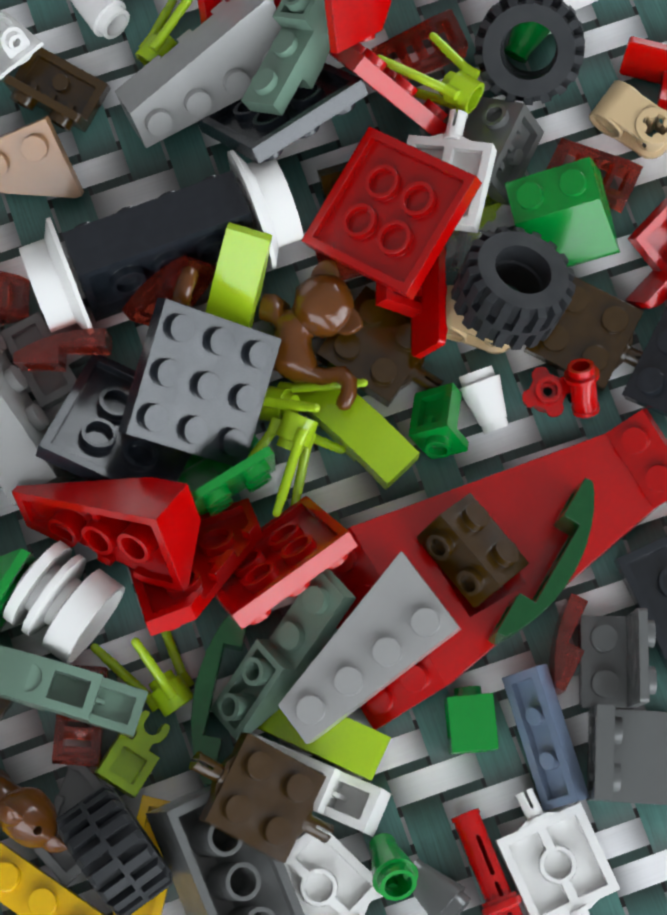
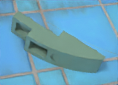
(293, 58)
(278, 662)
(70, 691)

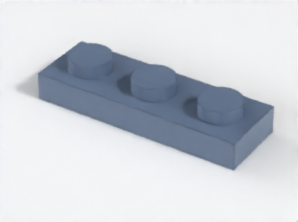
(545, 737)

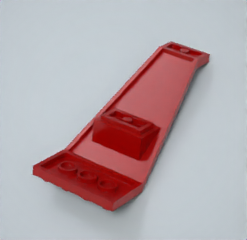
(524, 502)

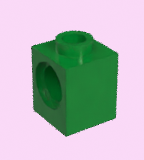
(470, 721)

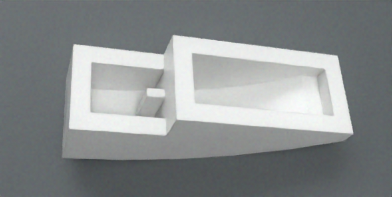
(343, 795)

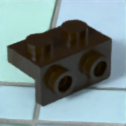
(58, 88)
(472, 550)

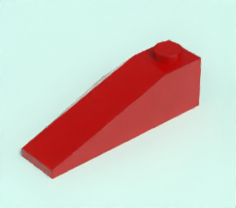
(130, 520)

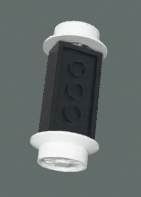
(128, 247)

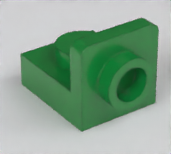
(436, 422)

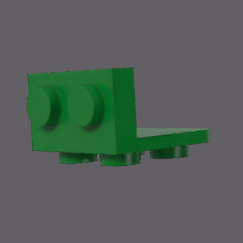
(215, 483)

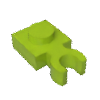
(129, 759)

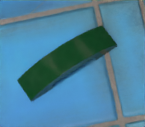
(575, 522)
(227, 636)

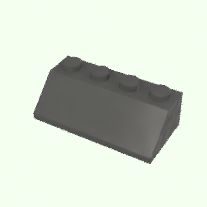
(215, 870)

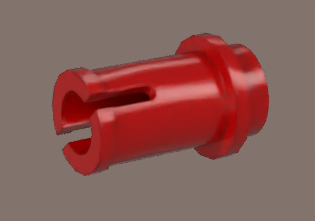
(582, 378)

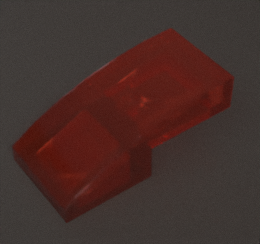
(161, 285)
(52, 351)
(564, 655)

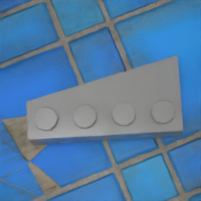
(201, 72)
(21, 431)
(375, 645)

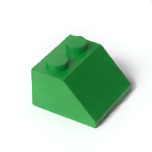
(568, 209)

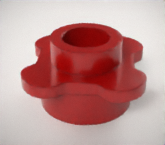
(536, 398)

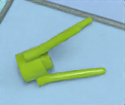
(158, 40)
(456, 90)
(283, 398)
(298, 436)
(168, 690)

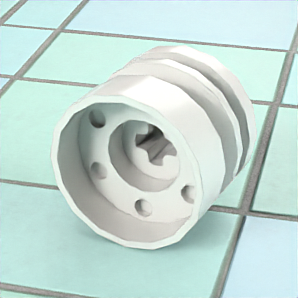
(56, 596)

